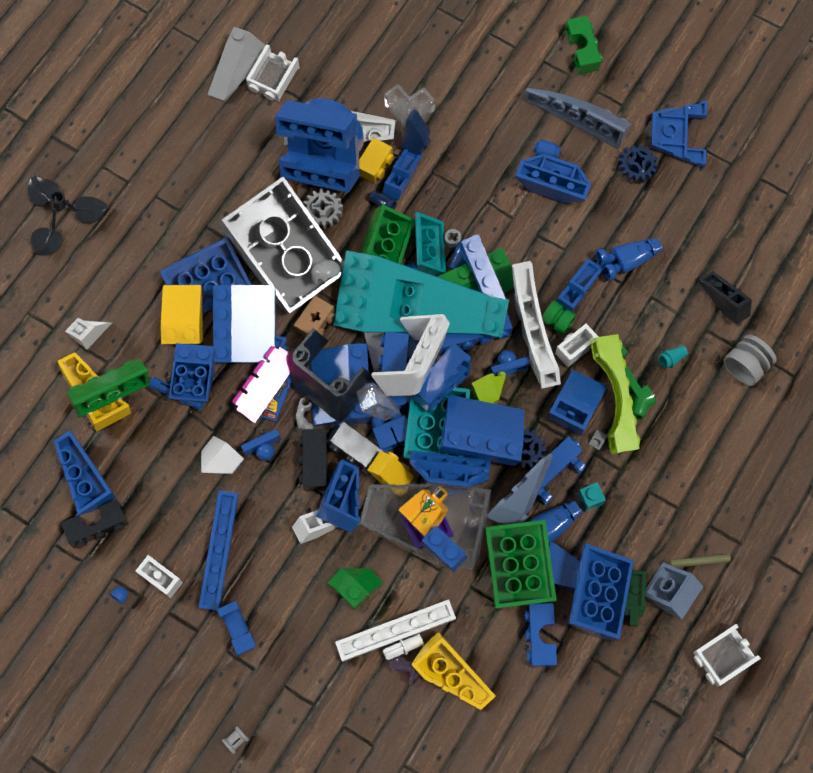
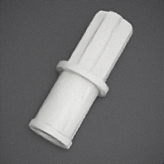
(403, 647)

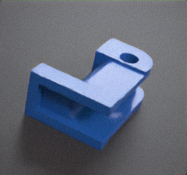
(237, 627)

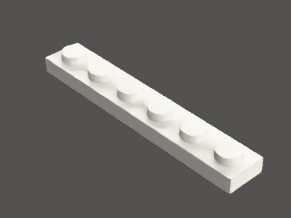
(395, 630)

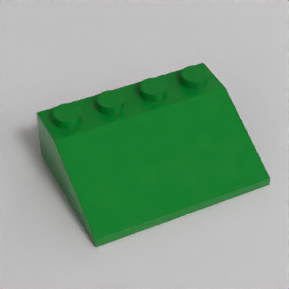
(520, 564)

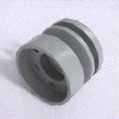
(750, 360)

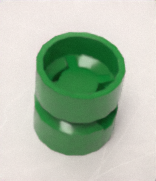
(558, 317)

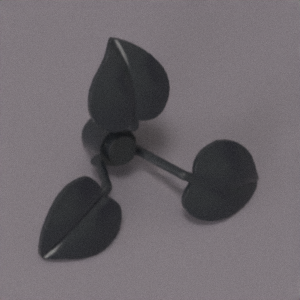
(43, 191)

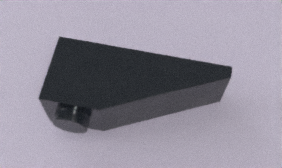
(728, 299)

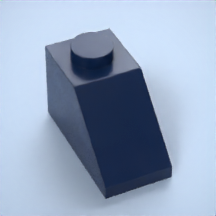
(415, 134)

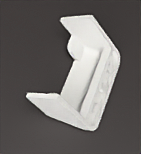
(431, 332)

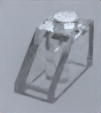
(376, 403)

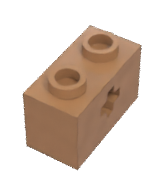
(316, 309)

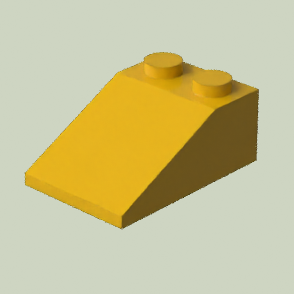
(181, 314)

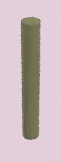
(700, 560)

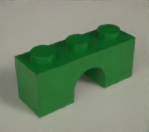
(581, 31)

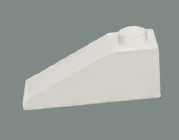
(311, 527)

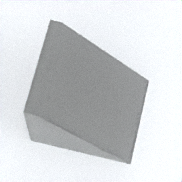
(598, 439)

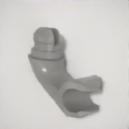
(302, 422)

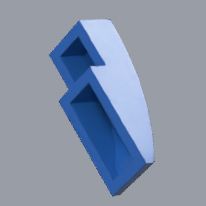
(401, 174)
(579, 285)

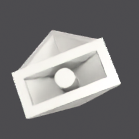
(86, 331)
(219, 457)

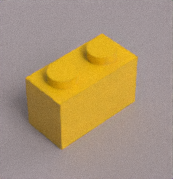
(375, 160)
(389, 470)

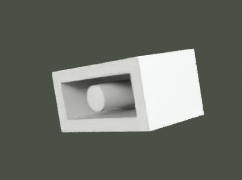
(159, 576)

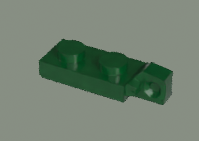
(636, 597)

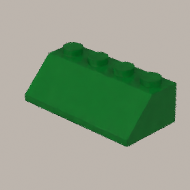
(388, 234)
(501, 267)
(108, 387)

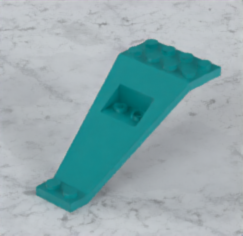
(378, 293)

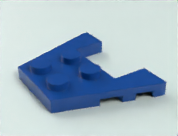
(670, 132)

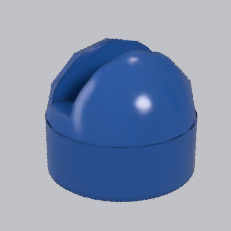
(119, 594)

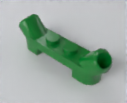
(642, 397)

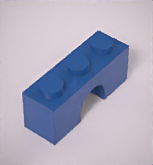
(540, 653)

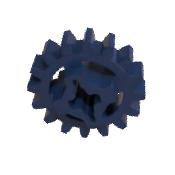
(638, 157)
(530, 454)

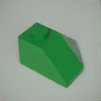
(355, 585)

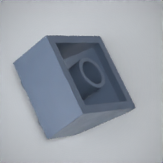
(673, 590)

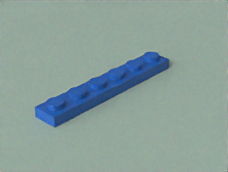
(218, 551)

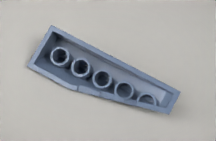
(582, 115)

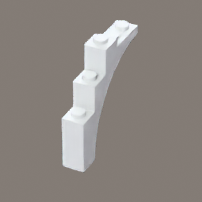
(533, 329)

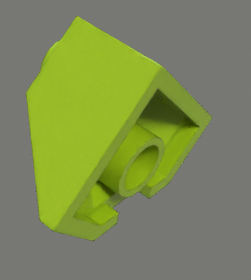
(488, 388)

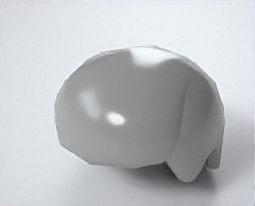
(324, 270)

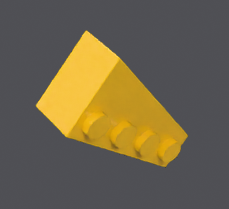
(78, 373)

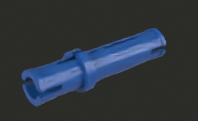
(164, 388)

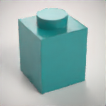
(591, 497)

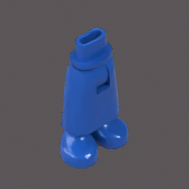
(627, 255)
(559, 519)

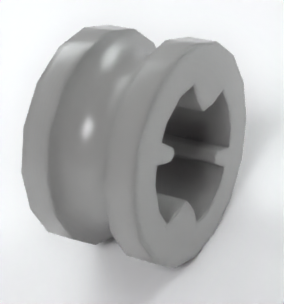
(451, 243)

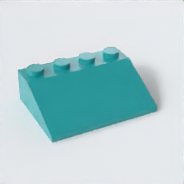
(426, 427)

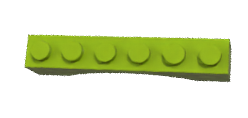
(608, 355)

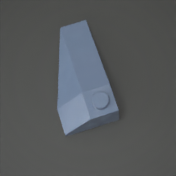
(516, 505)

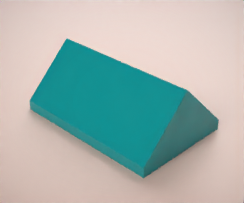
(430, 244)

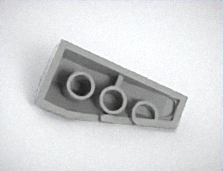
(235, 63)

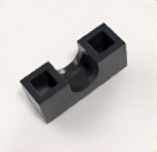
(111, 520)

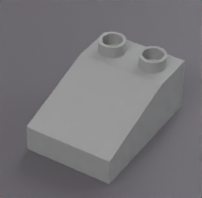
(280, 243)

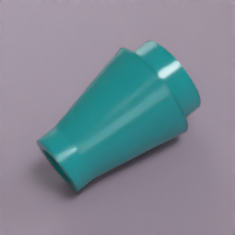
(672, 356)

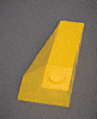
(447, 669)

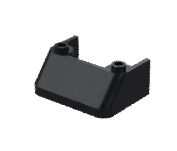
(338, 398)

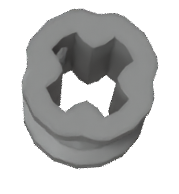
(235, 740)

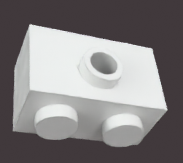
(575, 345)

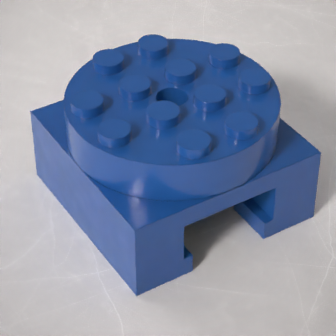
(321, 143)

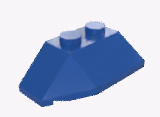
(553, 178)
(449, 468)

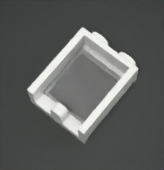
(271, 74)
(725, 656)

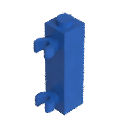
(563, 456)

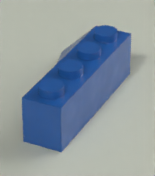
(85, 481)

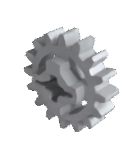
(320, 201)

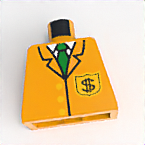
(426, 509)

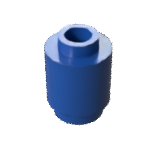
(547, 148)

